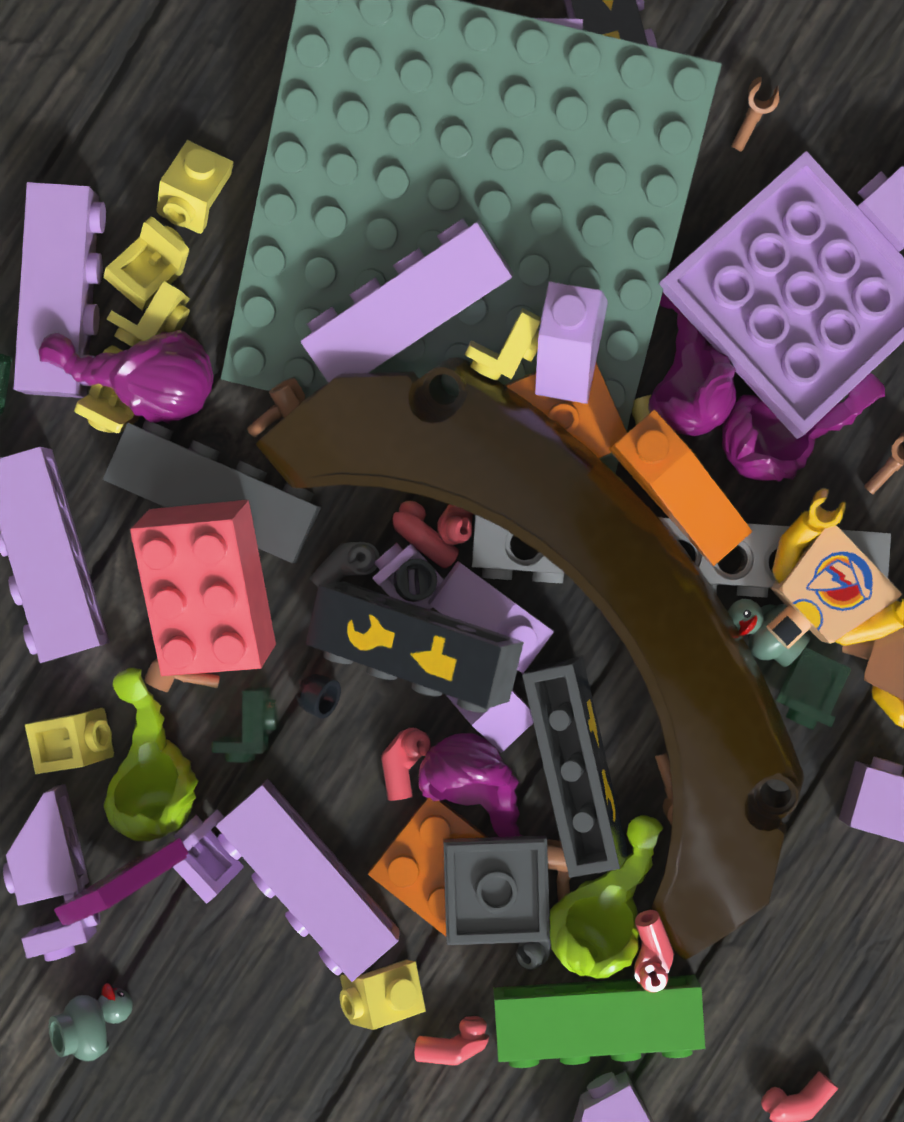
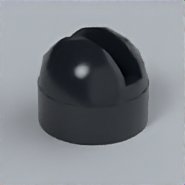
(424, 580)
(319, 695)

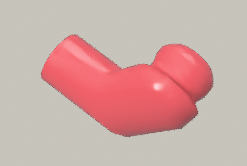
(455, 525)
(411, 526)
(399, 758)
(654, 954)

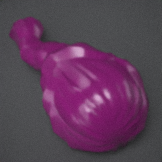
(155, 377)
(699, 385)
(767, 450)
(471, 772)

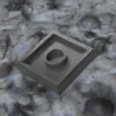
(496, 890)

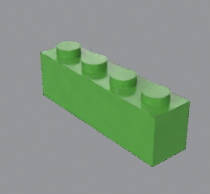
(598, 1020)

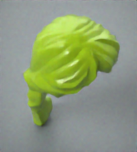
(155, 780)
(595, 924)

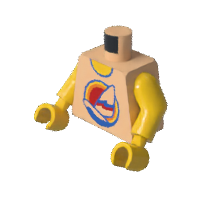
(830, 584)

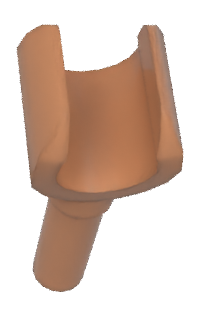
(754, 113)
(286, 397)
(892, 464)
(164, 683)
(664, 767)
(557, 862)

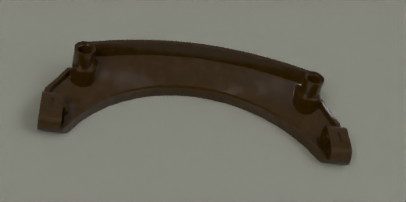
(549, 490)

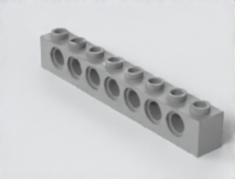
(752, 577)

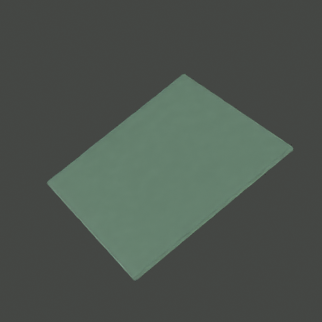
(453, 112)

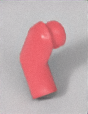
(456, 1049)
(799, 1106)

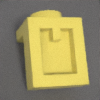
(69, 741)

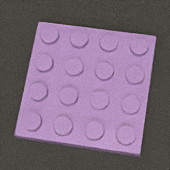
(796, 294)

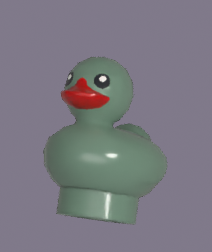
(752, 620)
(83, 1026)

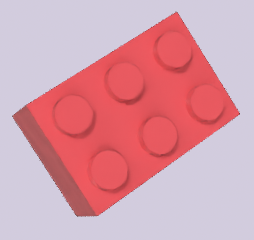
(204, 588)

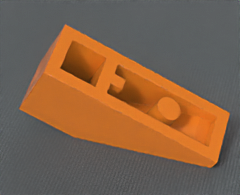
(681, 487)

